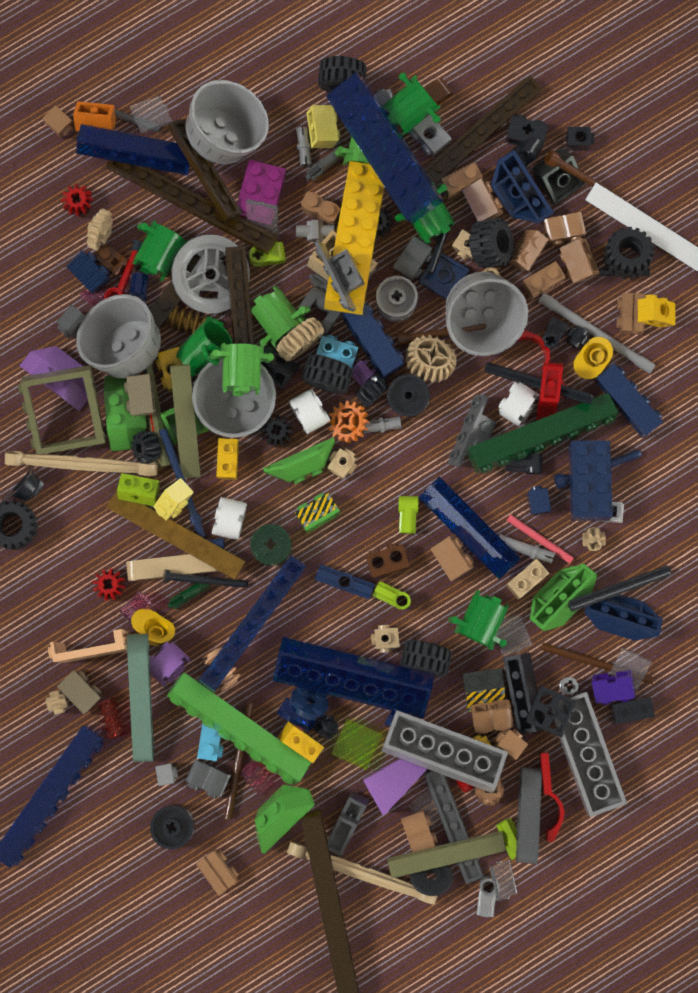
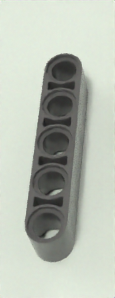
(528, 815)

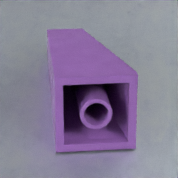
(392, 782)

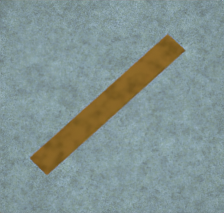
(177, 536)

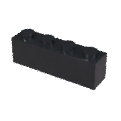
(522, 690)

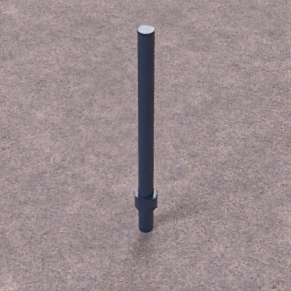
(195, 517)

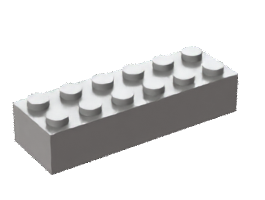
(444, 751)
(589, 758)

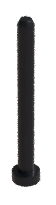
(167, 576)

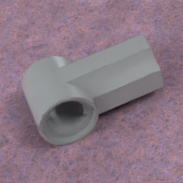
(486, 899)

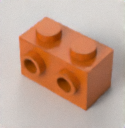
(94, 115)

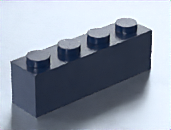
(628, 400)

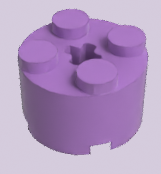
(168, 663)

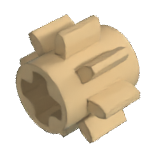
(594, 539)
(57, 702)

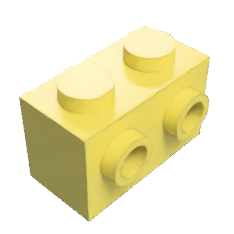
(322, 126)
(173, 500)

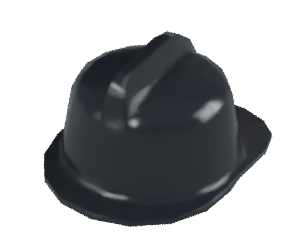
(26, 488)

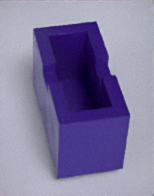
(613, 688)

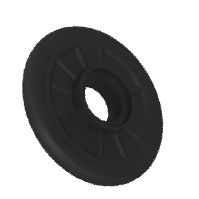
(433, 887)

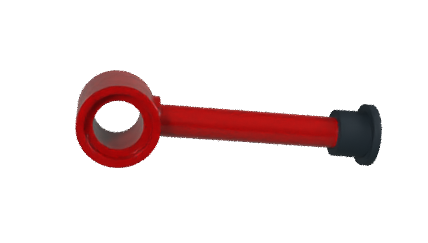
(127, 273)

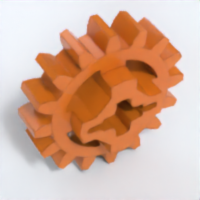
(356, 419)

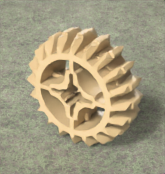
(300, 339)
(430, 358)

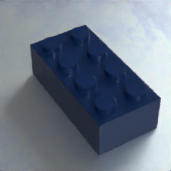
(374, 342)
(590, 481)

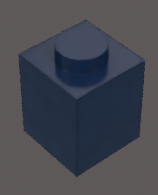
(538, 500)

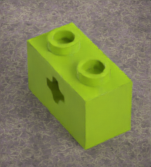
(138, 489)

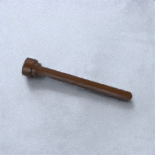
(553, 159)
(404, 339)

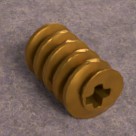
(184, 321)

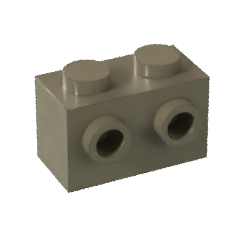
(141, 395)
(80, 691)

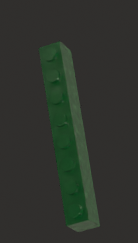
(542, 433)

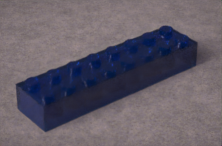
(384, 148)
(353, 677)

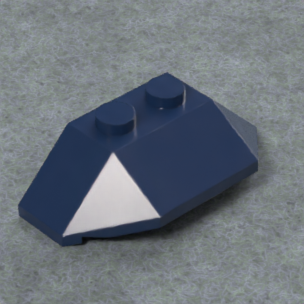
(518, 190)
(625, 618)

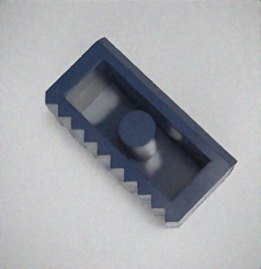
(89, 272)

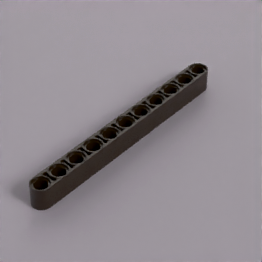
(329, 902)

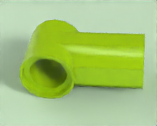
(408, 508)
(390, 595)
(509, 833)

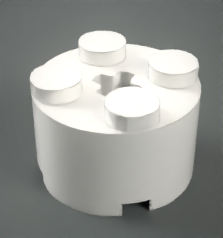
(518, 404)
(309, 411)
(229, 518)

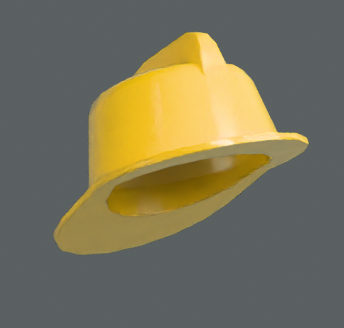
(593, 358)
(151, 623)

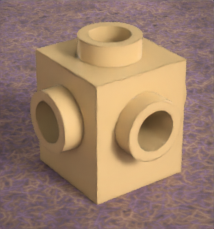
(461, 244)
(342, 470)
(393, 638)

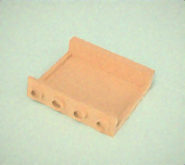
(59, 654)

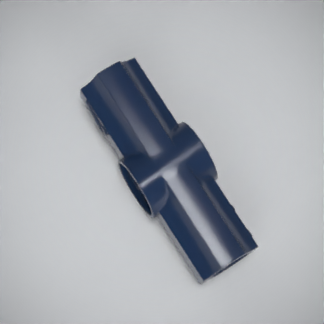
(357, 586)

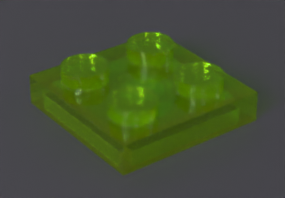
(356, 744)

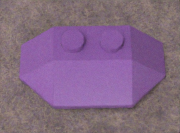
(55, 359)

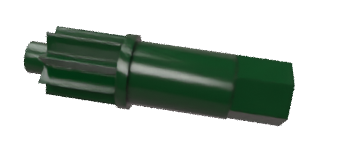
(186, 595)

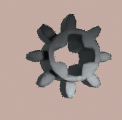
(577, 337)
(326, 727)

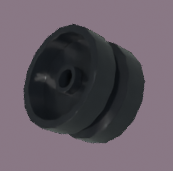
(400, 387)
(161, 830)

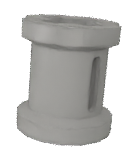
(573, 682)

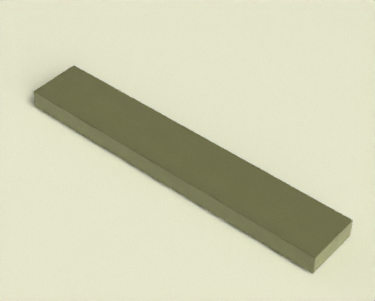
(185, 420)
(446, 854)

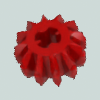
(70, 196)
(115, 583)

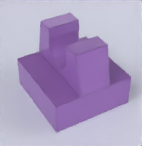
(362, 372)

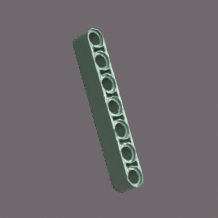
(140, 697)

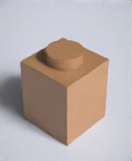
(58, 122)

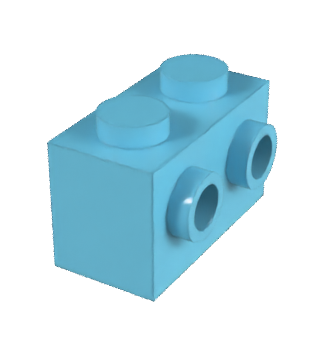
(338, 350)
(210, 744)

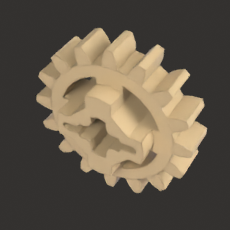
(99, 229)

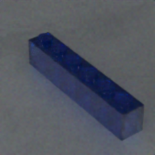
(131, 149)
(469, 527)

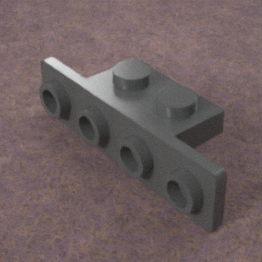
(342, 272)
(475, 430)

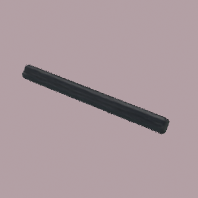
(535, 382)
(619, 588)

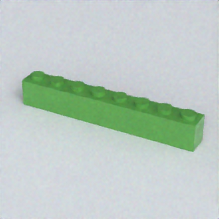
(239, 729)

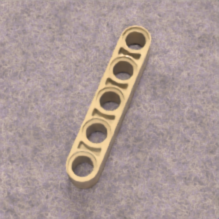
(155, 567)

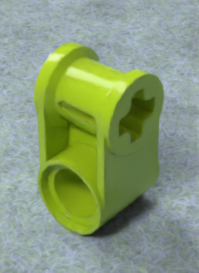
(275, 257)

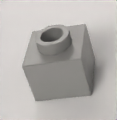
(166, 774)

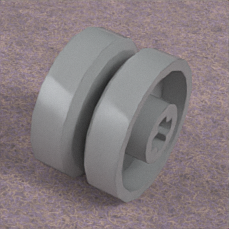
(396, 287)

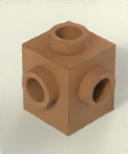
(490, 799)

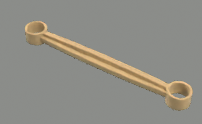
(18, 458)
(366, 874)

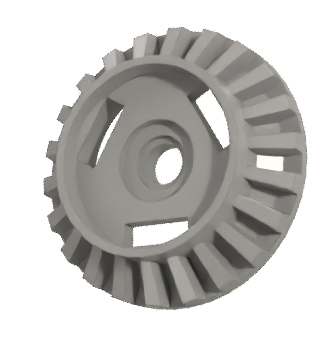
(189, 285)

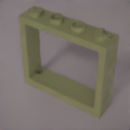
(86, 373)

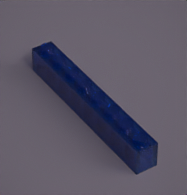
(251, 624)
(48, 795)

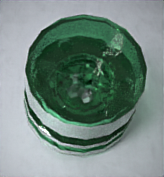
(262, 552)

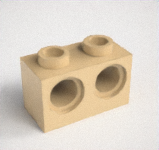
(527, 579)

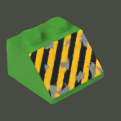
(317, 512)

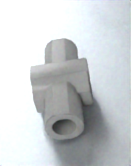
(313, 230)

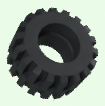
(337, 69)
(628, 239)
(491, 243)
(327, 374)
(28, 529)
(426, 657)

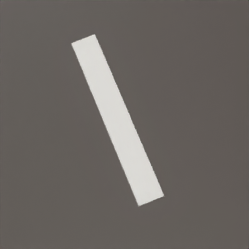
(635, 218)

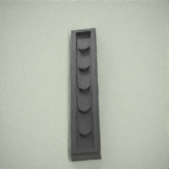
(452, 821)

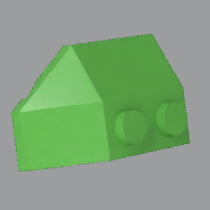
(120, 424)
(302, 464)
(551, 602)
(281, 814)

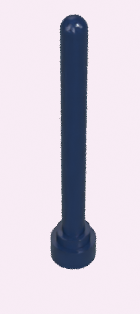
(563, 480)

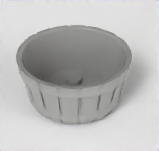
(226, 122)
(486, 300)
(119, 336)
(231, 414)

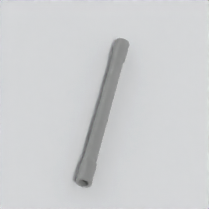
(554, 305)

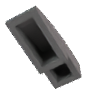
(346, 823)

